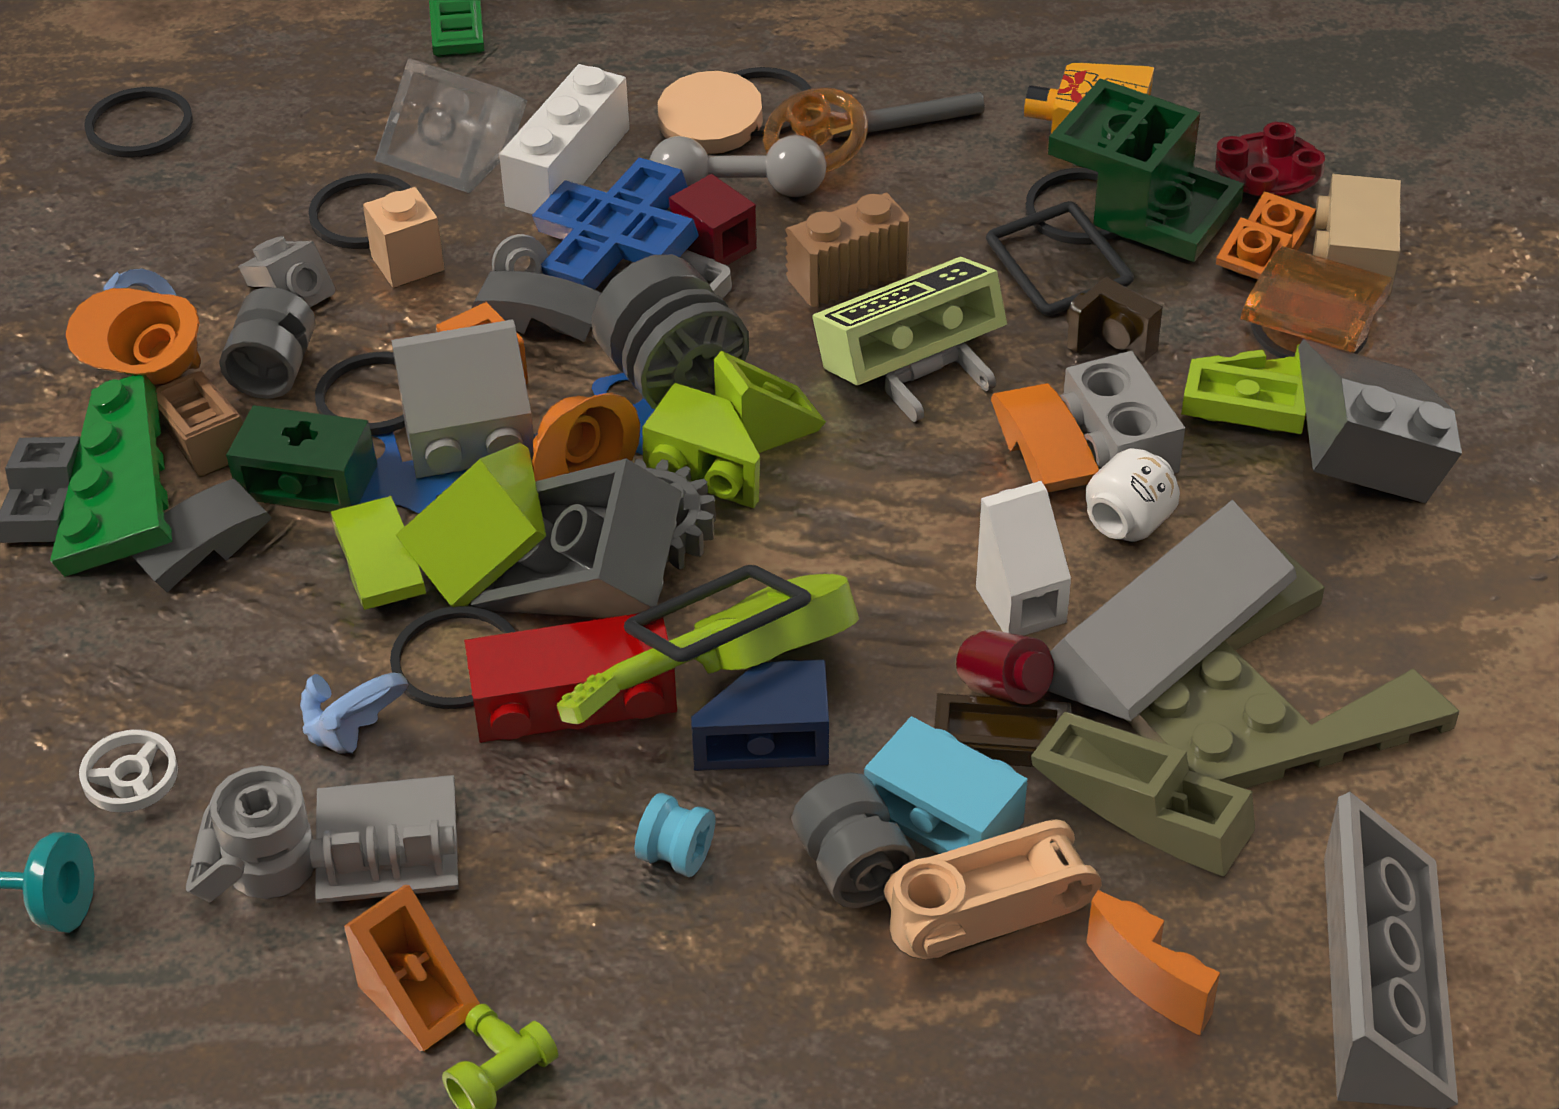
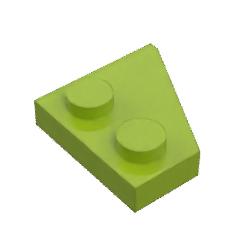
(1247, 391)

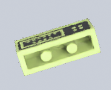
(909, 320)

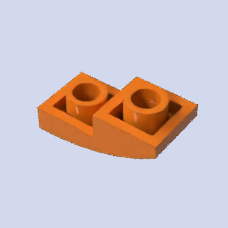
(1269, 227)
(1047, 435)
(1167, 981)

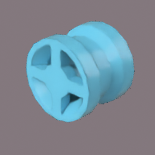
(674, 834)

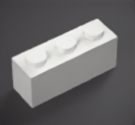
(565, 137)

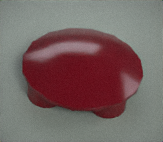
(1270, 161)

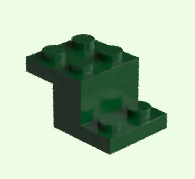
(1146, 169)

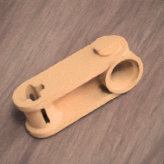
(988, 889)

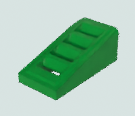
(455, 16)

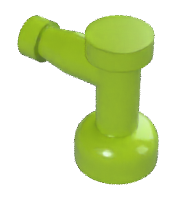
(515, 1052)

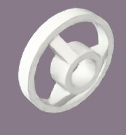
(134, 793)

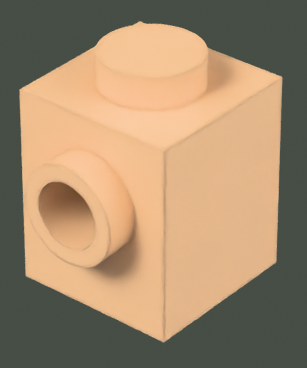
(404, 236)

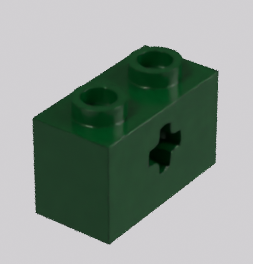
(303, 458)

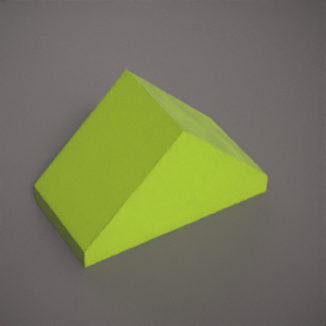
(766, 404)

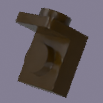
(1116, 317)

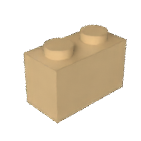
(1360, 223)

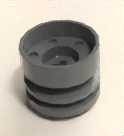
(666, 327)

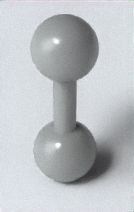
(792, 165)

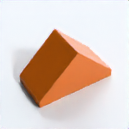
(408, 969)

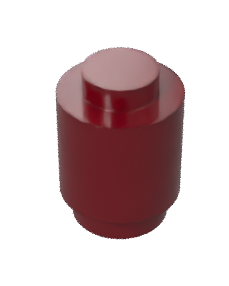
(1005, 666)

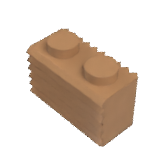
(848, 249)

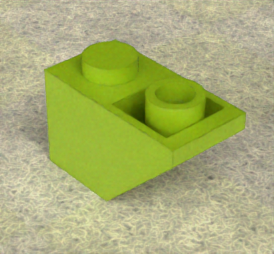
(707, 437)

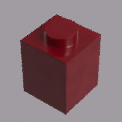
(721, 217)

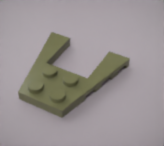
(1249, 733)

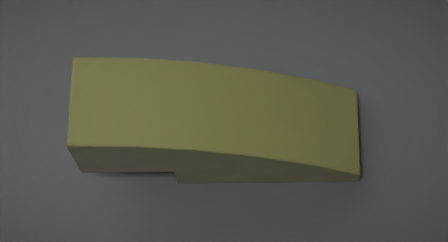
(1148, 791)

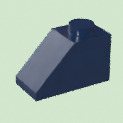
(766, 719)

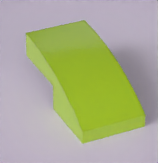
(375, 557)

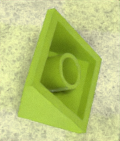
(478, 525)

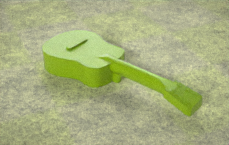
(827, 614)

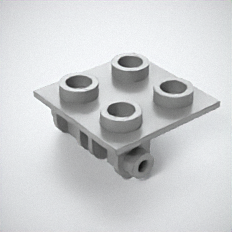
(385, 838)

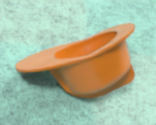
(136, 334)
(585, 434)

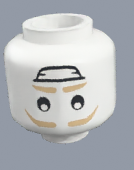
(1132, 495)

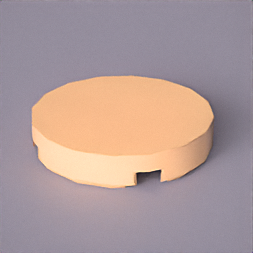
(711, 109)

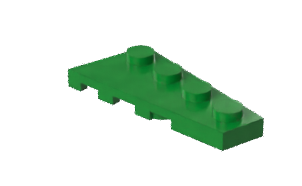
(115, 484)

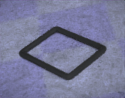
(1051, 309)
(798, 600)

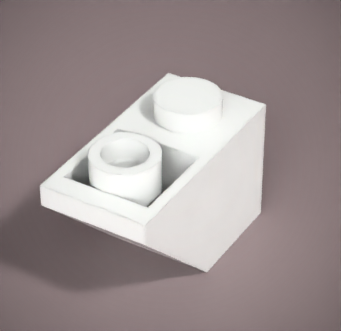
(1022, 561)

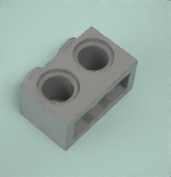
(1122, 409)

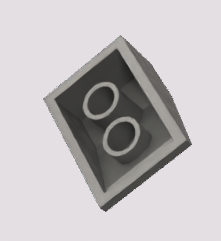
(1376, 423)
(600, 548)

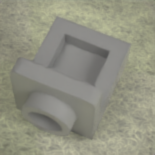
(289, 266)

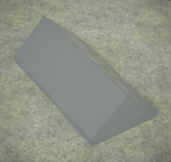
(1171, 616)
(1386, 965)

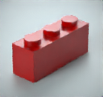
(527, 672)

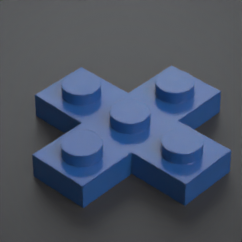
(614, 225)

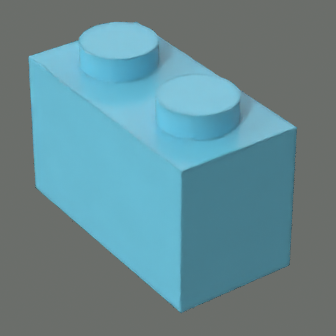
(945, 789)

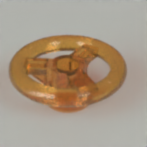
(812, 117)

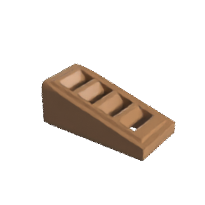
(199, 421)

